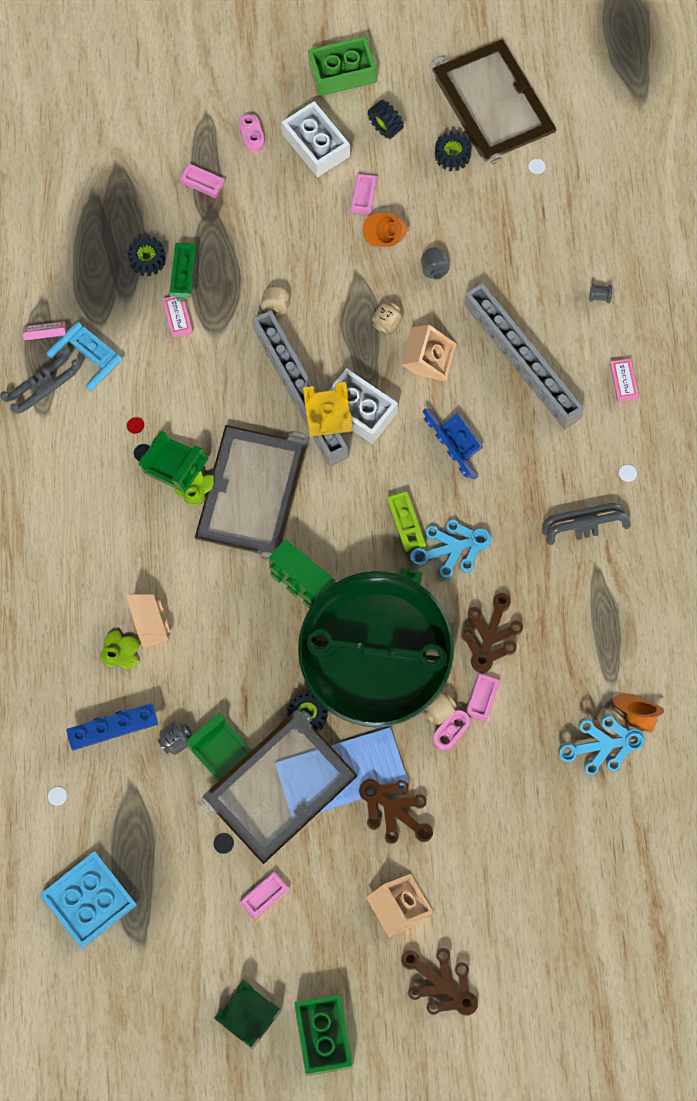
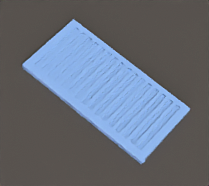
(370, 757)

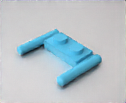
(91, 348)

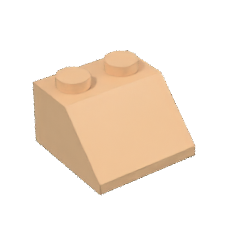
(428, 353)
(147, 619)
(399, 905)

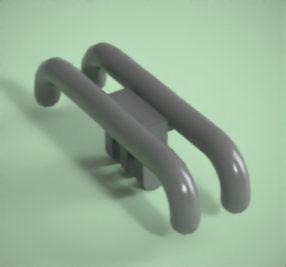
(42, 383)
(584, 520)

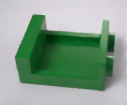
(172, 462)
(218, 746)

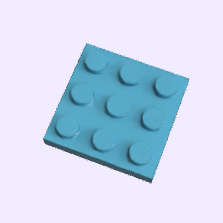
(88, 900)

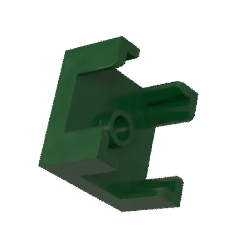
(248, 1015)

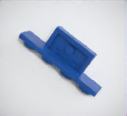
(458, 439)
(112, 726)

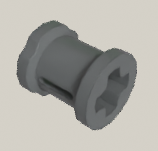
(601, 293)

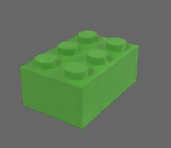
(342, 66)

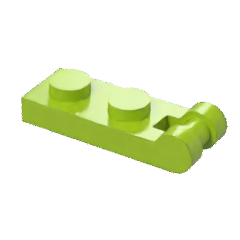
(405, 521)

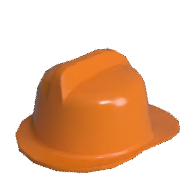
(384, 229)
(638, 711)

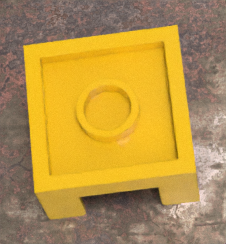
(327, 410)

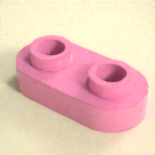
(251, 131)
(451, 731)

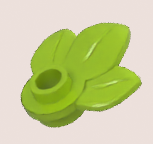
(200, 486)
(123, 648)

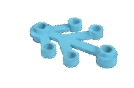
(453, 546)
(604, 744)

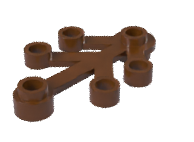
(490, 636)
(392, 808)
(442, 984)

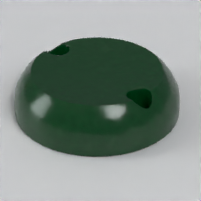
(376, 649)

